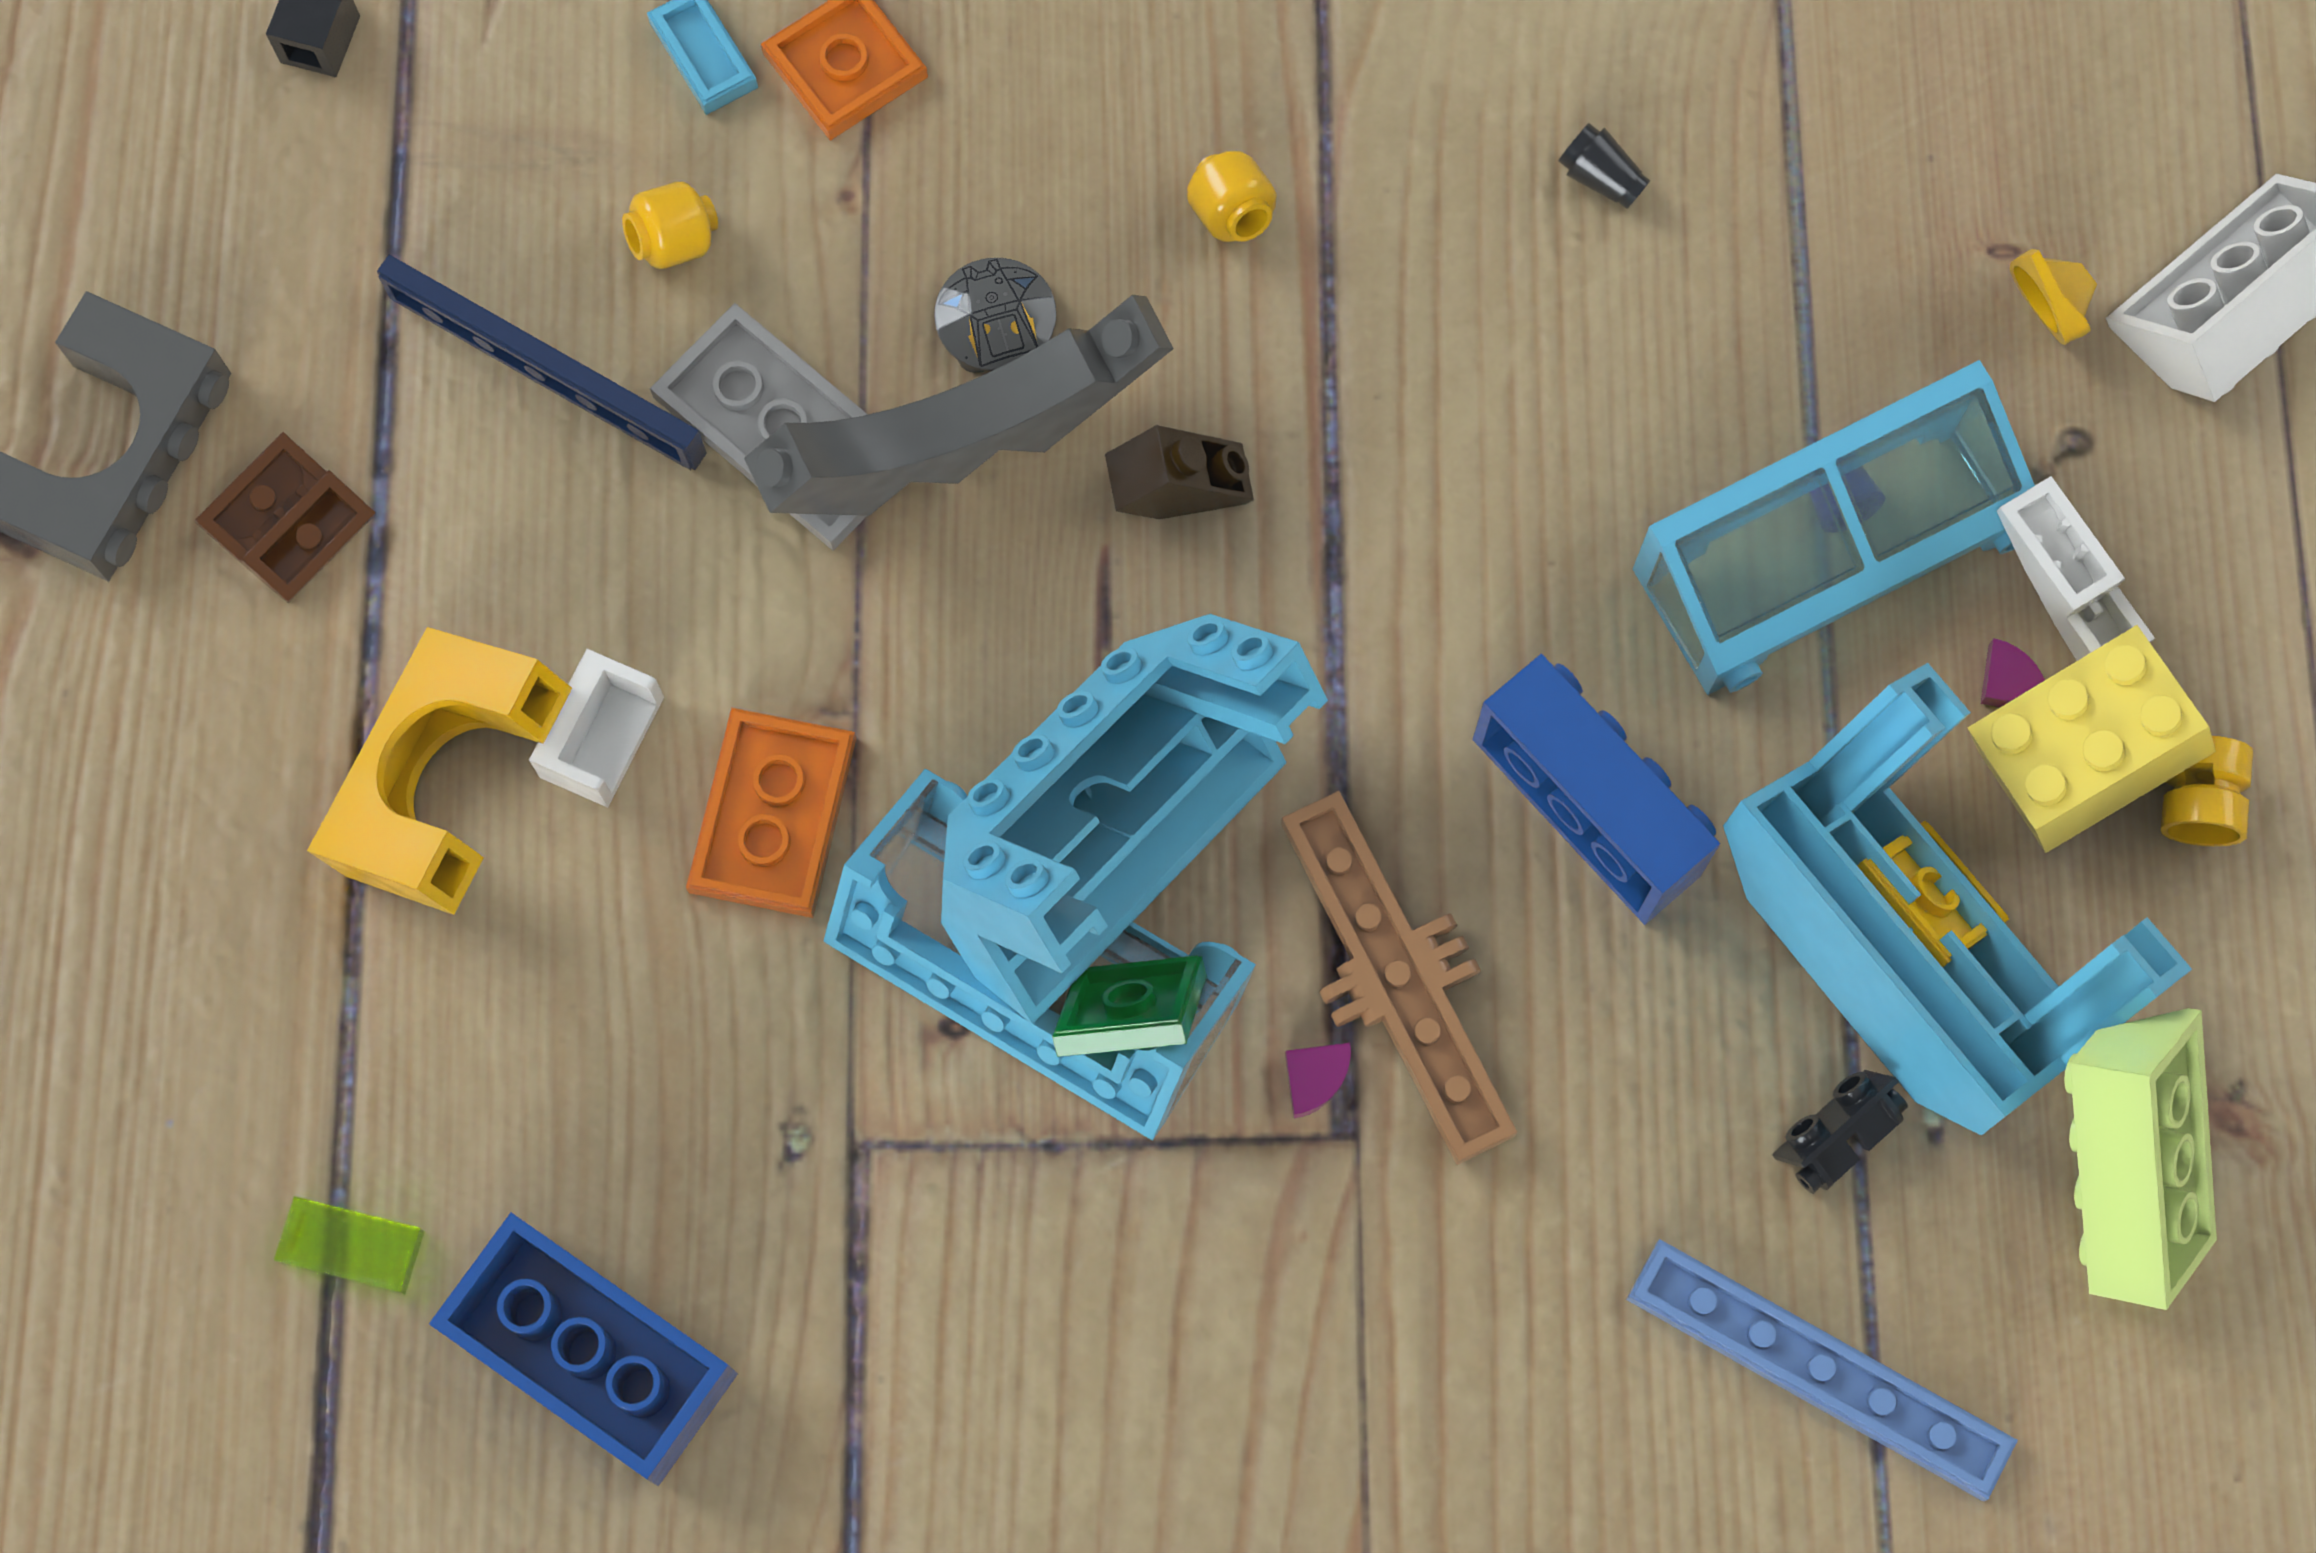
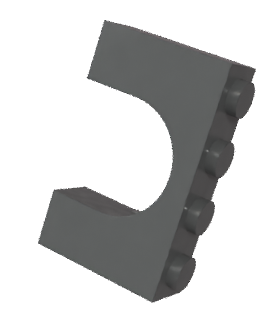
(97, 516)

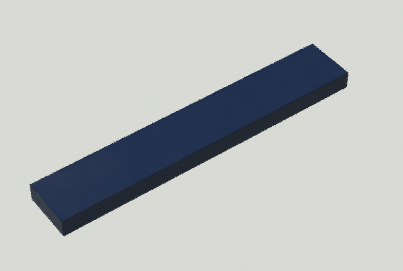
(542, 363)

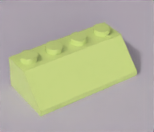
(2143, 1156)

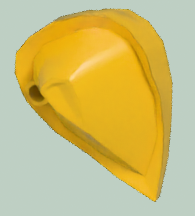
(2056, 292)

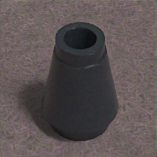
(1603, 166)

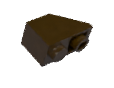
(1177, 474)

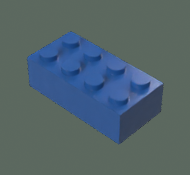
(1595, 787)
(584, 1349)

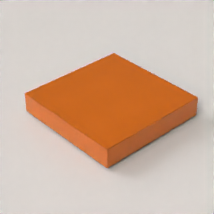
(844, 62)

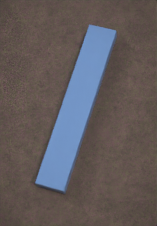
(1822, 1370)

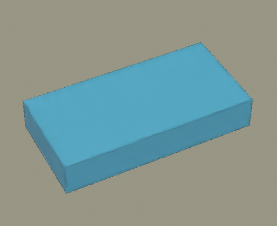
(703, 52)

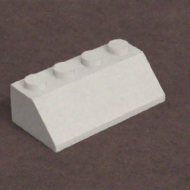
(2229, 293)

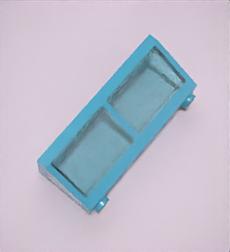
(1834, 527)

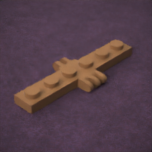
(1399, 977)

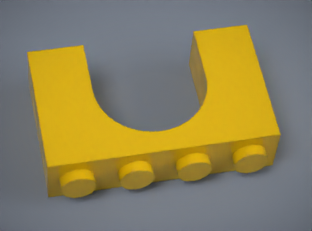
(440, 694)

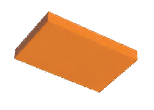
(771, 812)

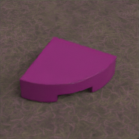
(2007, 674)
(1315, 1075)

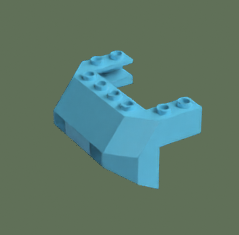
(1115, 800)
(1957, 1035)

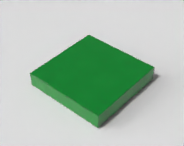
(1130, 1006)

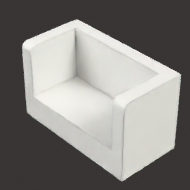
(598, 728)

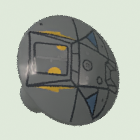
(994, 313)

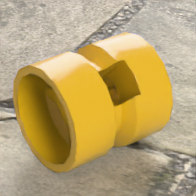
(2207, 798)

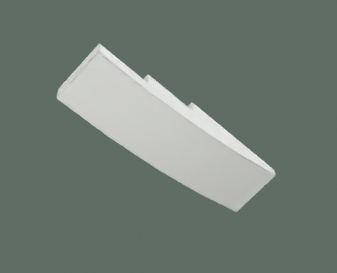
(2068, 569)

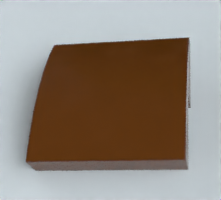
(285, 517)

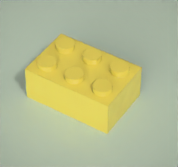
(2092, 738)

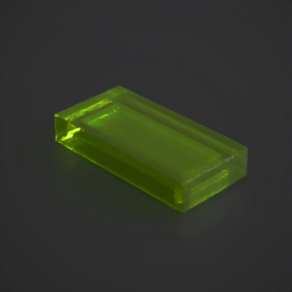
(349, 1245)

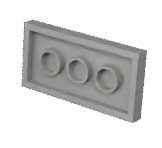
(742, 388)

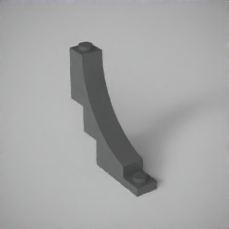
(1021, 406)

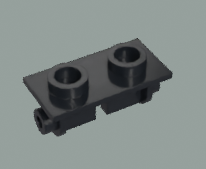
(1818, 1143)

